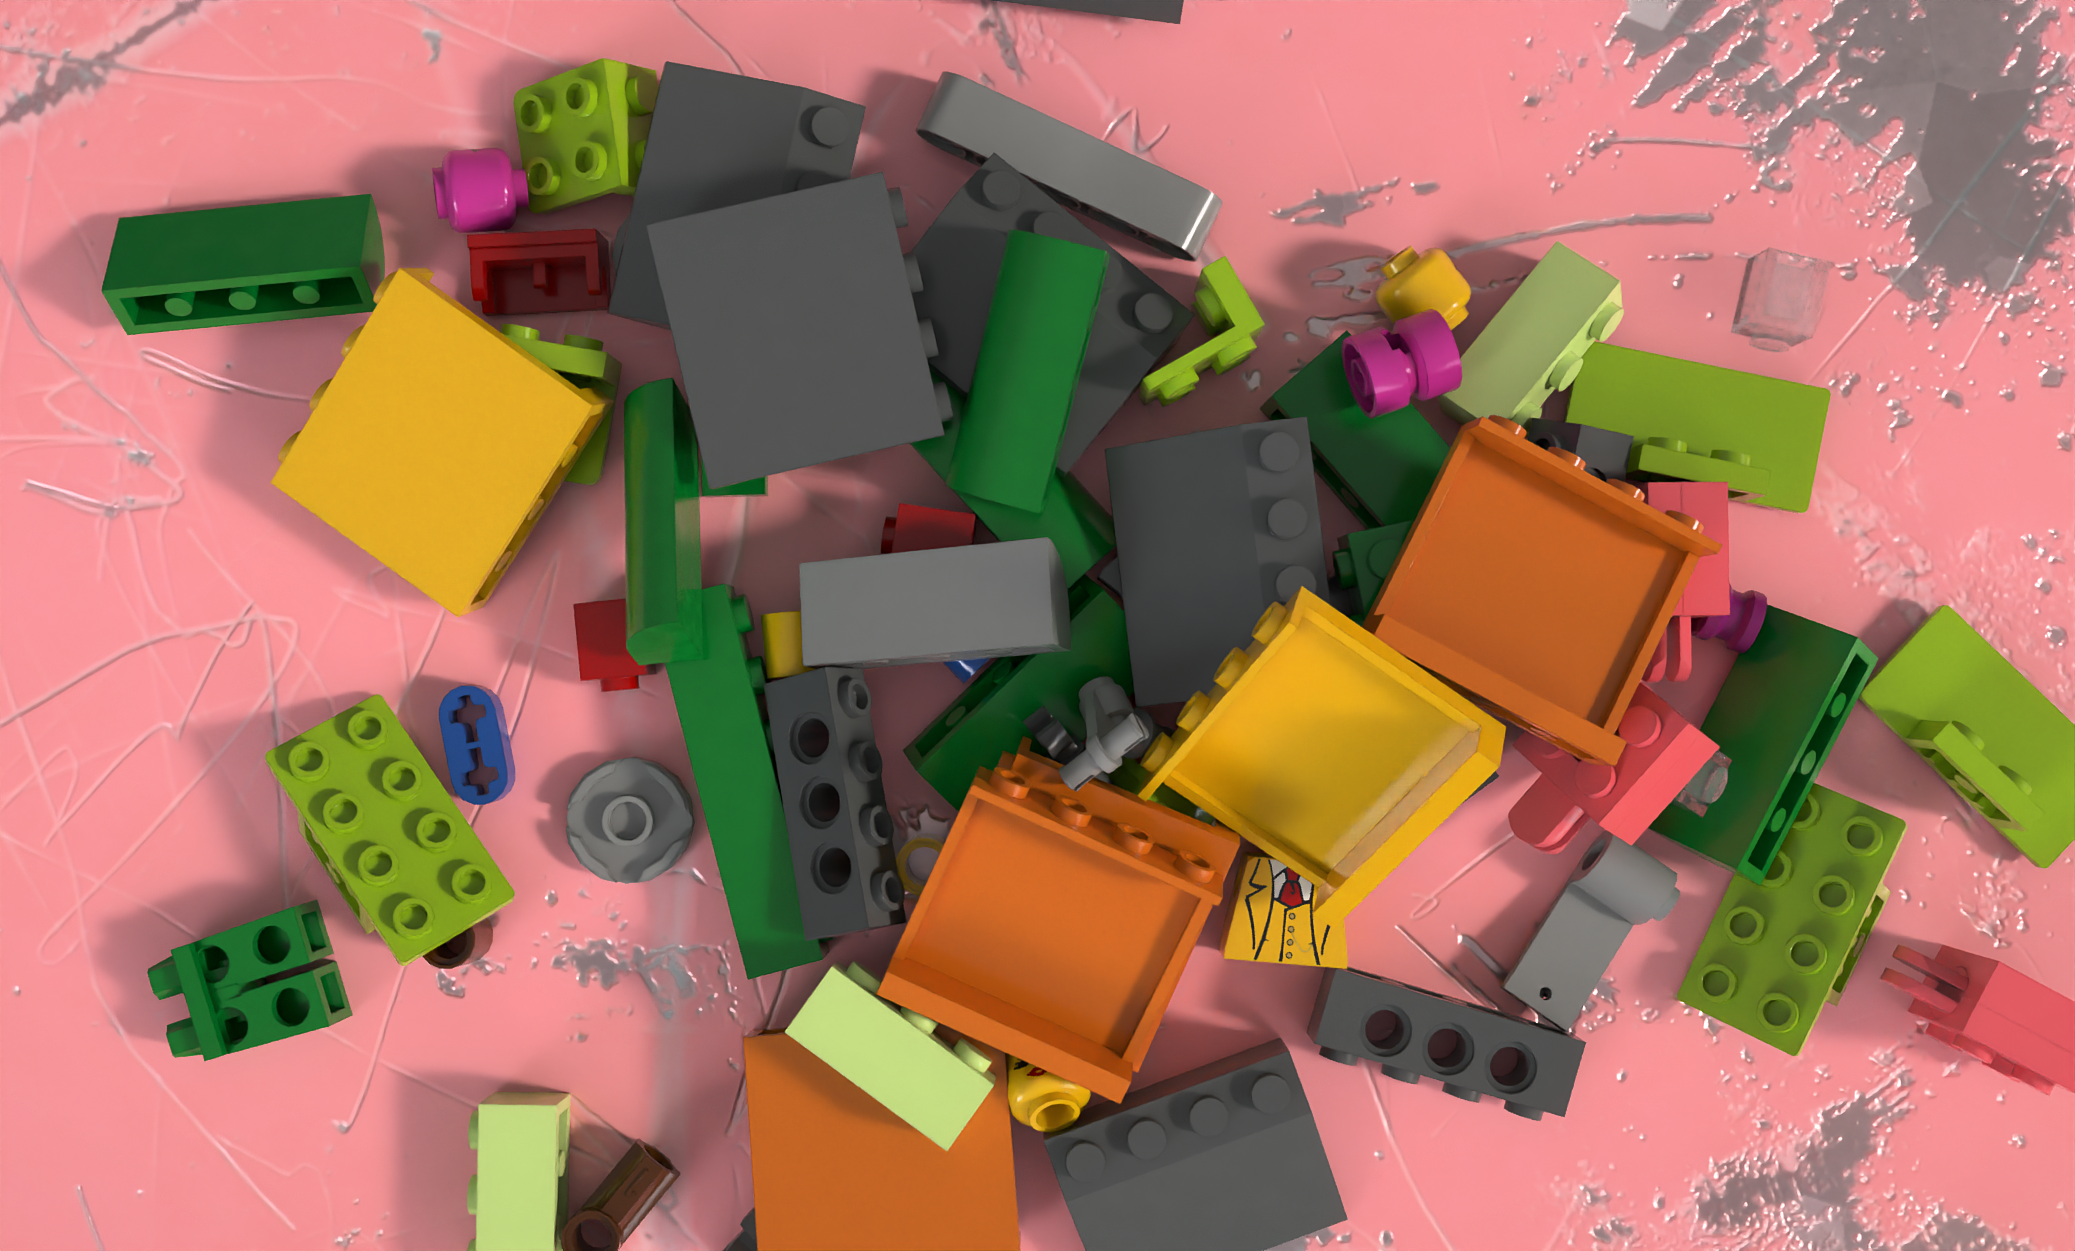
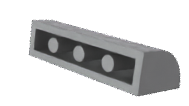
(935, 606)

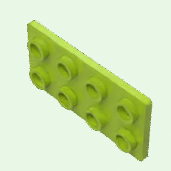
(1705, 423)
(1982, 732)
(388, 830)
(1800, 933)

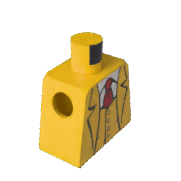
(1274, 920)

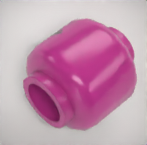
(479, 190)

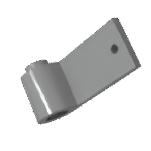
(1587, 925)

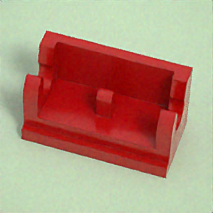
(540, 271)

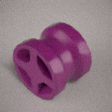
(1739, 627)

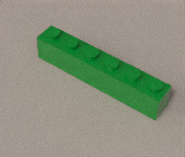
(740, 786)

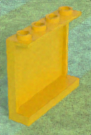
(437, 442)
(1326, 750)

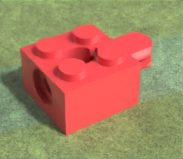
(1708, 586)
(1625, 798)
(1992, 1015)

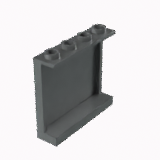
(799, 329)

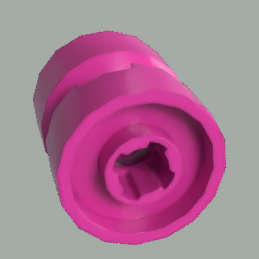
(1412, 360)

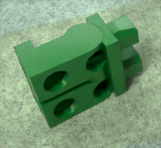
(228, 989)

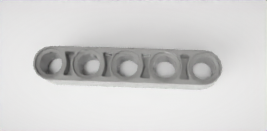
(1071, 166)

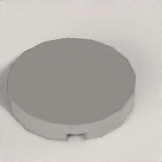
(629, 820)

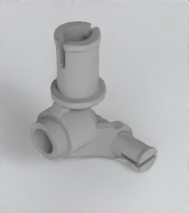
(1112, 732)

